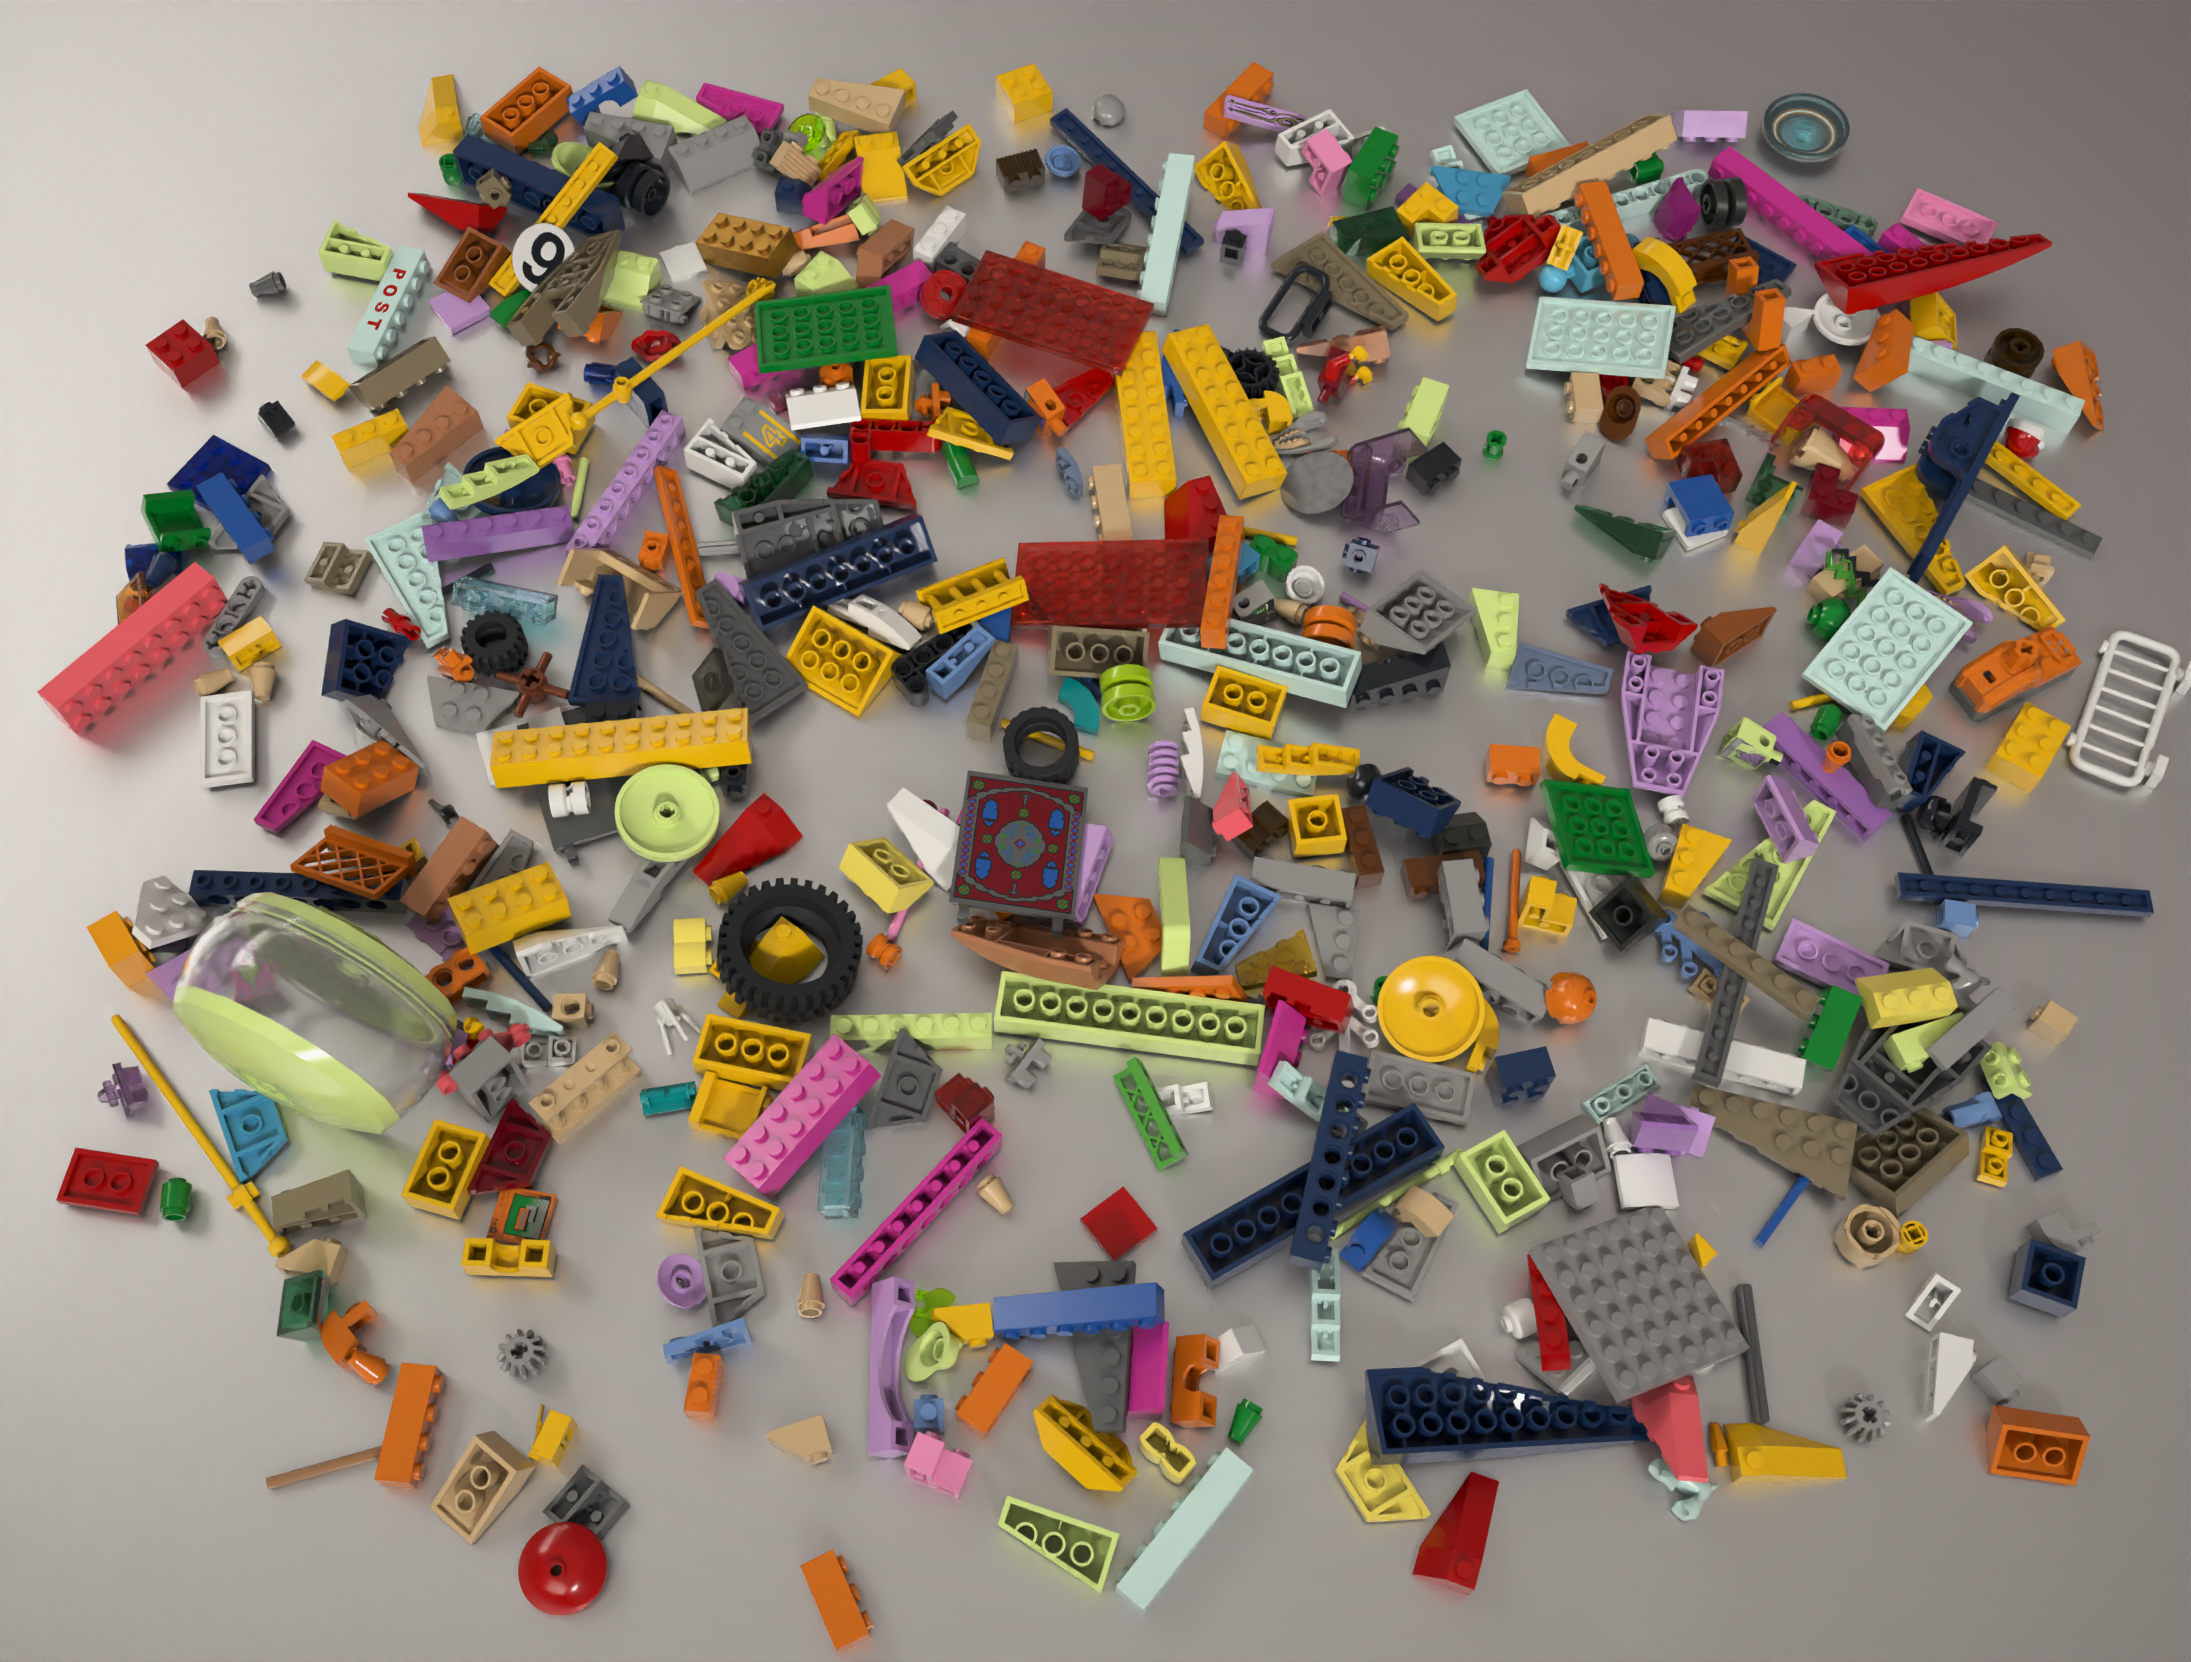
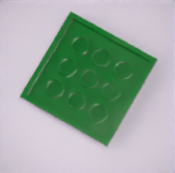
(1596, 829)

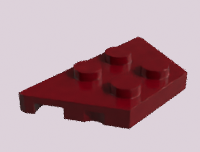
(512, 1153)

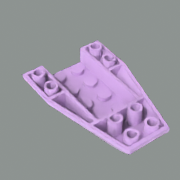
(1667, 721)

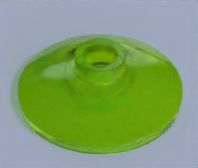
(812, 127)

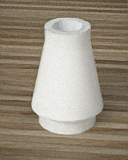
(1615, 1138)

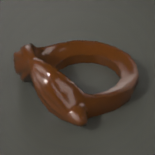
(537, 364)

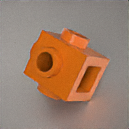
(836, 373)

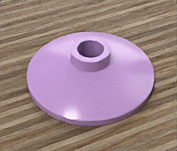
(688, 1273)

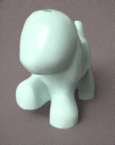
(1694, 1492)

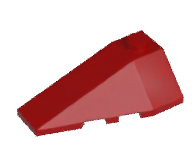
(462, 212)
(753, 838)
(1457, 1542)

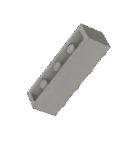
(1303, 882)

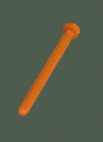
(1512, 945)

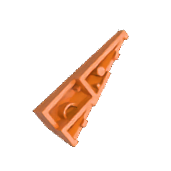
(834, 232)

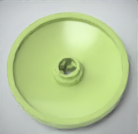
(670, 793)

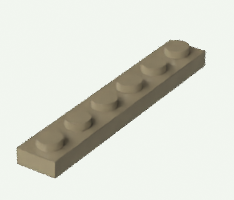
(1746, 962)

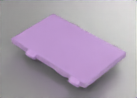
(440, 936)
(1705, 1122)

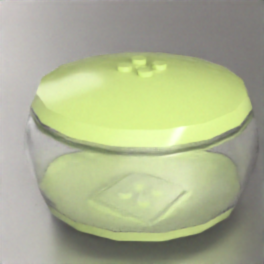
(315, 1013)

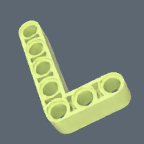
(1174, 917)

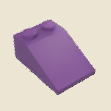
(1662, 1132)

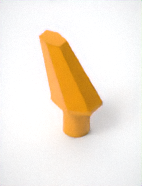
(1719, 1444)

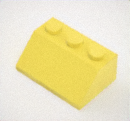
(884, 874)
(1906, 997)

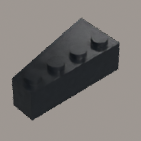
(1402, 677)

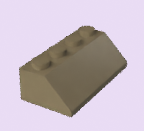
(400, 373)
(1093, 650)

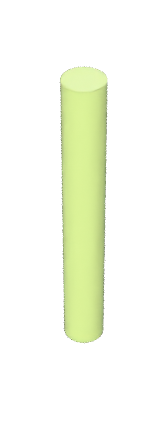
(579, 488)

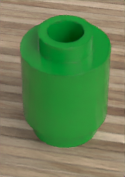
(1826, 722)
(175, 1199)

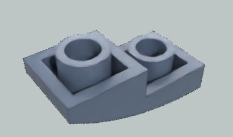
(1072, 476)

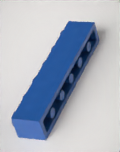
(1079, 1311)

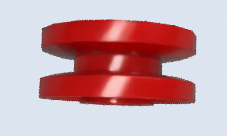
(930, 295)

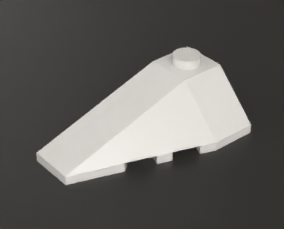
(929, 833)

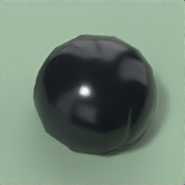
(1360, 784)
(1934, 815)

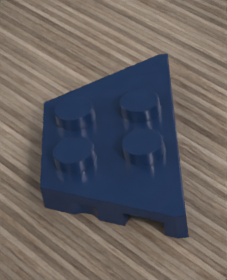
(1597, 621)

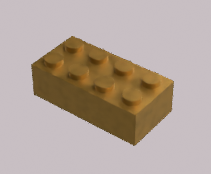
(747, 245)

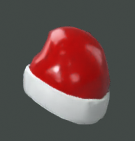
(2023, 438)

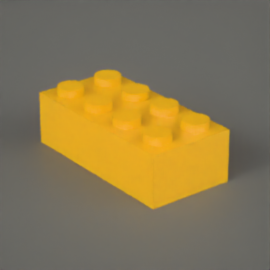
(509, 907)
(751, 1052)

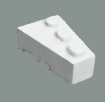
(1291, 141)
(718, 457)

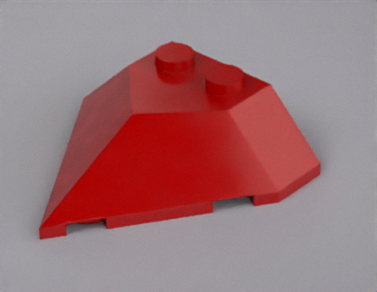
(1516, 246)
(1644, 624)

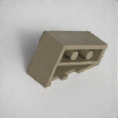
(319, 1204)

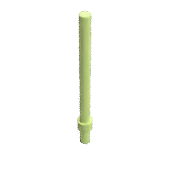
(1438, 1167)

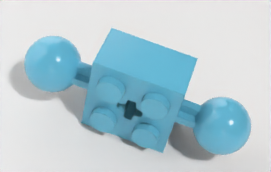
(1582, 270)

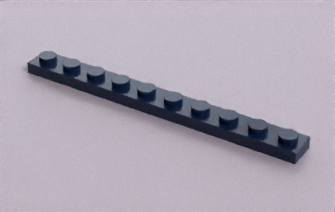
(1097, 152)
(2024, 894)

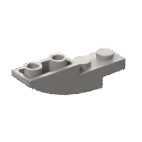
(643, 892)

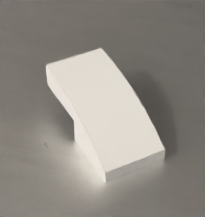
(1186, 1099)

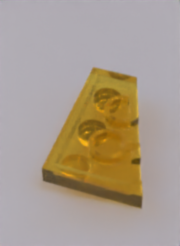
(1289, 954)

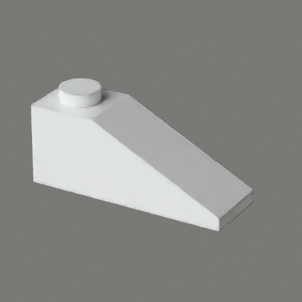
(1948, 1365)

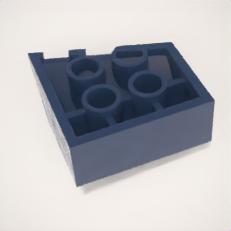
(361, 660)
(1412, 802)

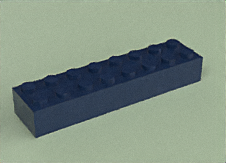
(536, 185)
(837, 571)

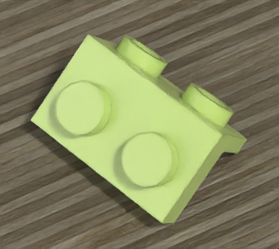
(2005, 1073)

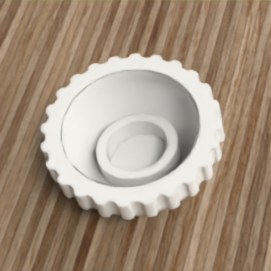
(1304, 584)

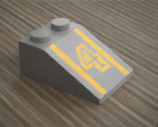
(760, 431)

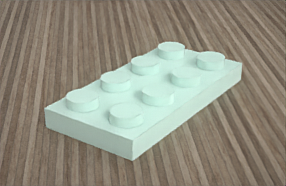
(1240, 756)

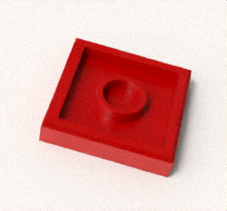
(1118, 1224)

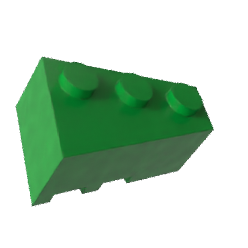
(1829, 1028)

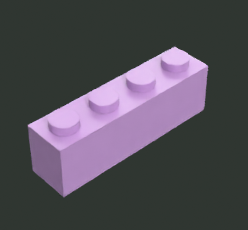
(1094, 854)

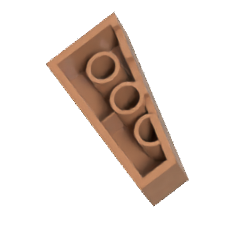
(435, 434)

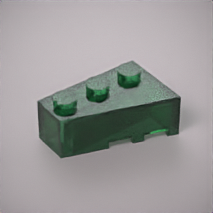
(1367, 232)

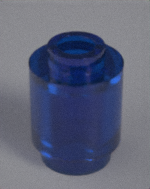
(599, 374)

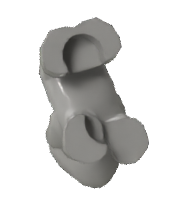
(1963, 984)

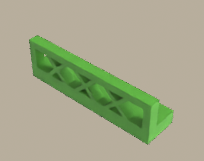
(1156, 1112)

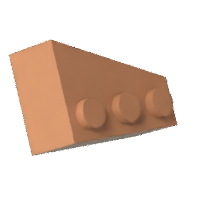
(883, 252)

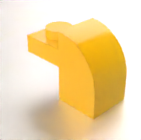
(1274, 410)

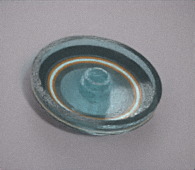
(1805, 127)

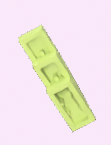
(1291, 380)
(494, 479)

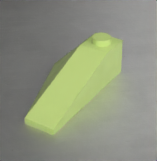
(666, 106)

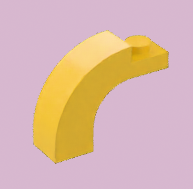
(1669, 268)
(1558, 757)
(1486, 1042)

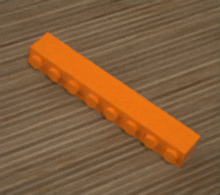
(1717, 402)

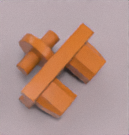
(931, 405)
(454, 664)

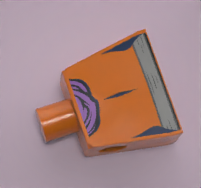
(1048, 406)

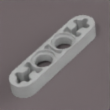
(229, 616)

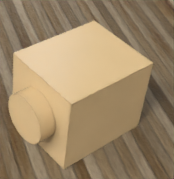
(2052, 1022)

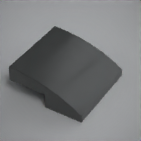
(587, 1502)

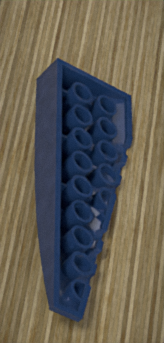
(1447, 1417)

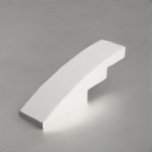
(1192, 761)

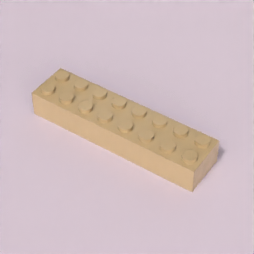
(1591, 164)

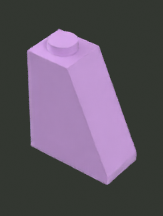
(1251, 222)

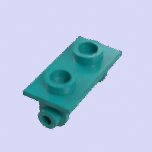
(668, 1098)

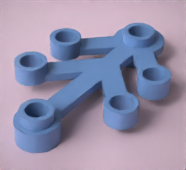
(1686, 948)

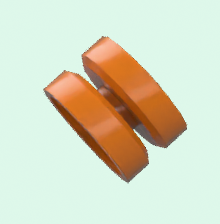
(1330, 625)

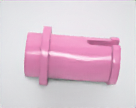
(564, 468)

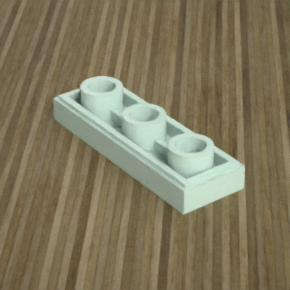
(1609, 1101)

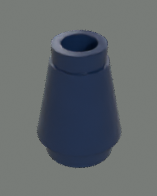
(160, 568)

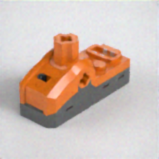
(2014, 672)

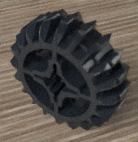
(1252, 368)

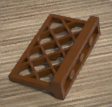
(1711, 269)

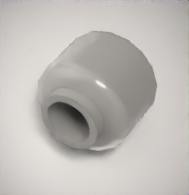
(1660, 841)

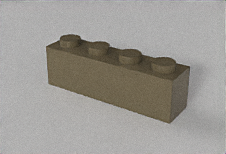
(992, 690)

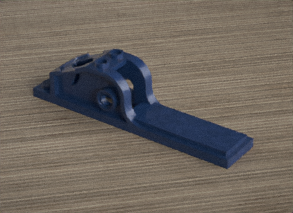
(1960, 447)

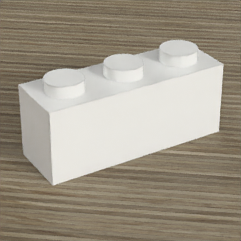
(946, 229)

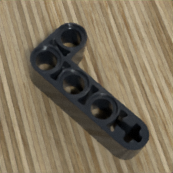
(916, 670)

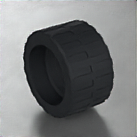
(1040, 720)

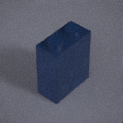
(647, 397)

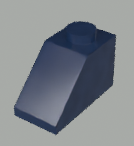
(789, 195)

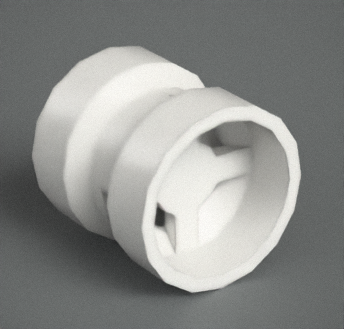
(1673, 811)

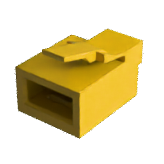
(552, 1437)

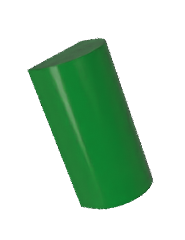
(959, 465)

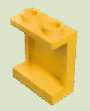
(1771, 409)
(727, 1107)

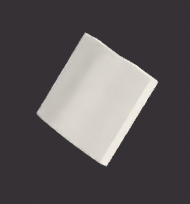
(1645, 1181)

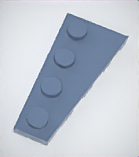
(1551, 671)

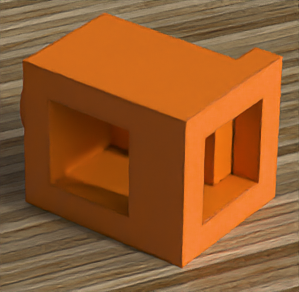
(654, 551)

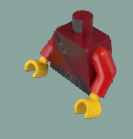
(1340, 372)

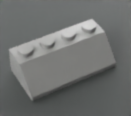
(715, 154)

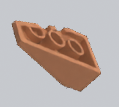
(1372, 339)

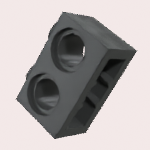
(958, 261)

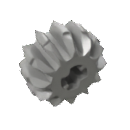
(513, 1348)
(1854, 1413)

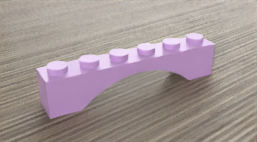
(889, 1424)

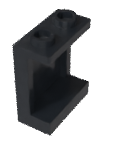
(1960, 831)

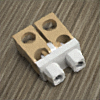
(1667, 391)

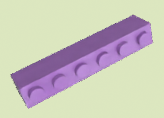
(497, 533)
(1835, 790)

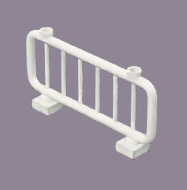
(2153, 770)

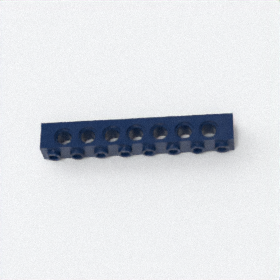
(226, 888)
(1303, 1251)

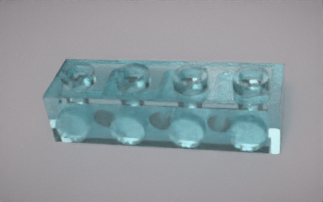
(520, 602)
(842, 1167)

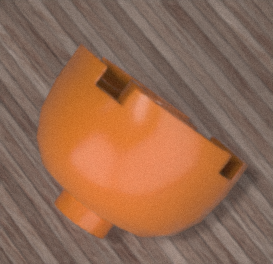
(1570, 997)

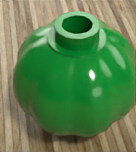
(1828, 618)

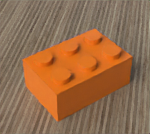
(369, 778)

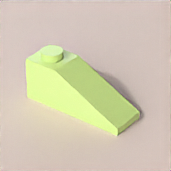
(1908, 1047)

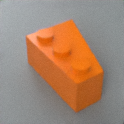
(1886, 351)

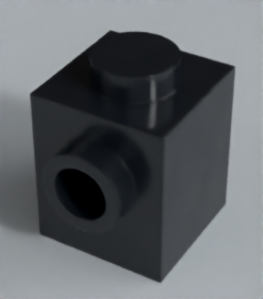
(735, 780)

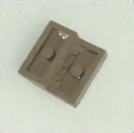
(1121, 261)
(338, 568)

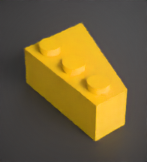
(1690, 864)

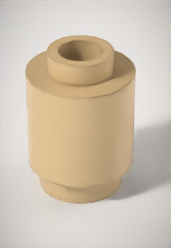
(796, 264)
(917, 614)

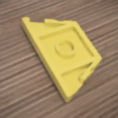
(1378, 1490)

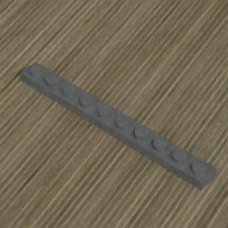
(1732, 986)

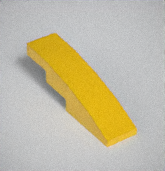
(1304, 760)

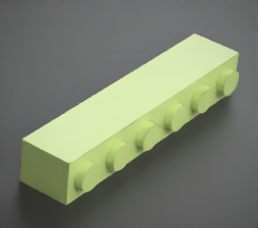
(929, 1031)

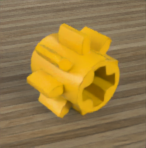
(753, 285)

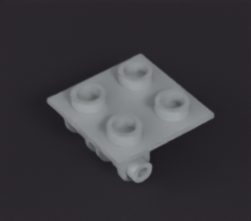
(669, 304)

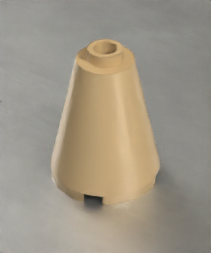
(1823, 449)

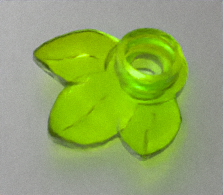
(937, 1298)

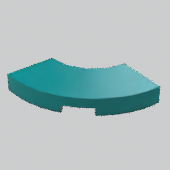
(1082, 705)

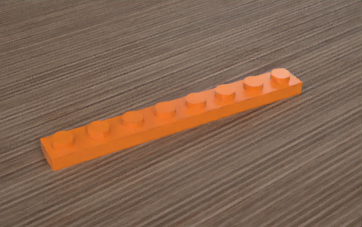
(681, 540)

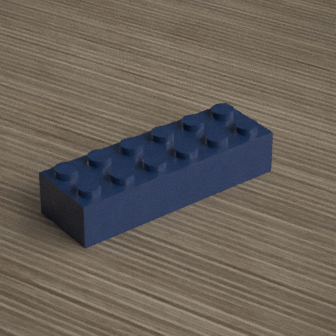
(977, 387)

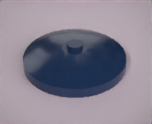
(532, 494)

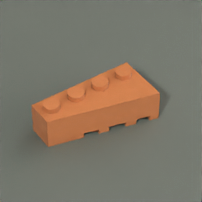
(449, 870)

